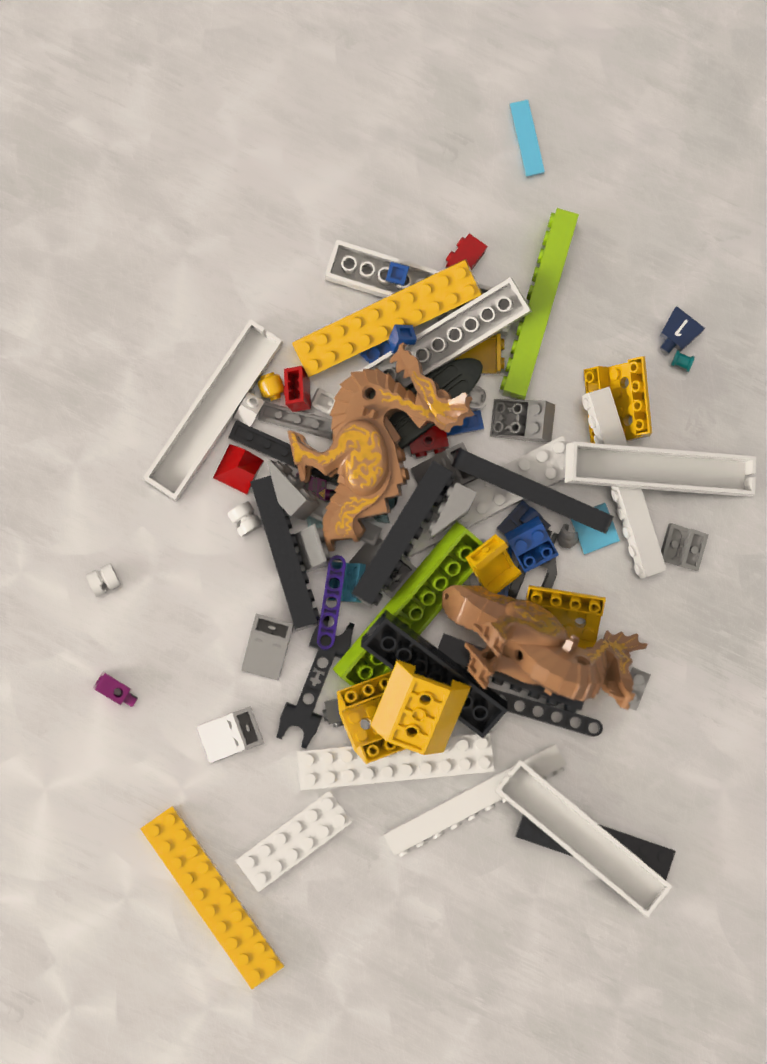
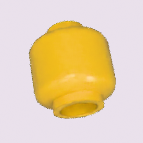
(271, 386)

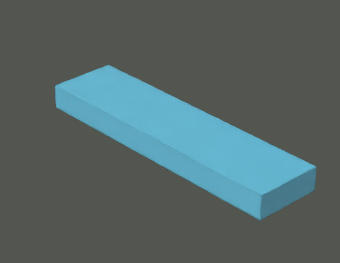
(527, 138)

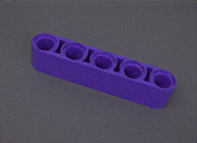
(331, 593)

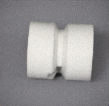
(479, 397)
(245, 519)
(103, 580)

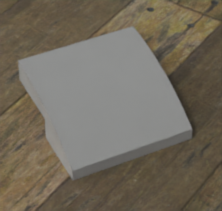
(683, 546)

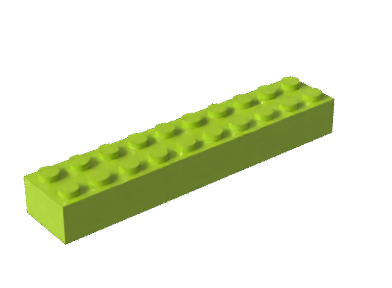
(541, 300)
(416, 600)

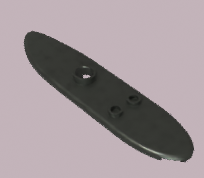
(455, 378)

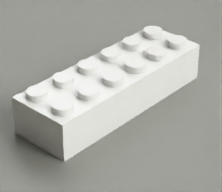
(294, 841)

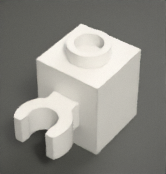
(249, 408)

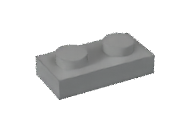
(640, 682)

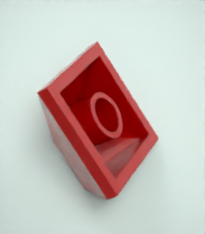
(238, 468)

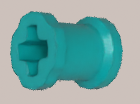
(682, 361)

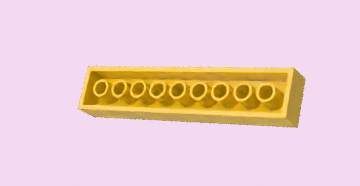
(376, 321)
(212, 897)

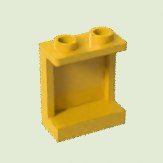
(488, 354)
(493, 565)

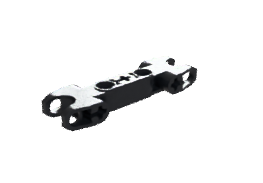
(302, 713)

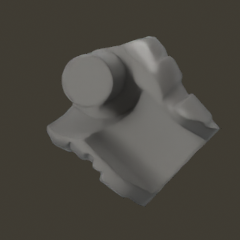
(565, 538)

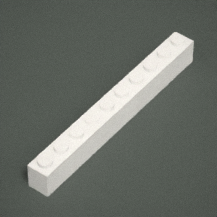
(630, 501)
(466, 805)

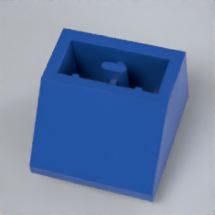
(531, 544)

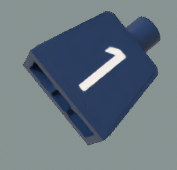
(679, 331)

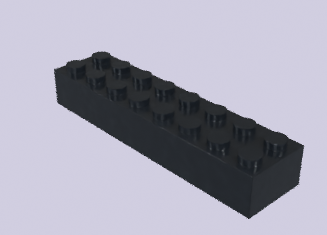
(399, 539)
(285, 556)
(394, 640)
(455, 649)
(652, 854)

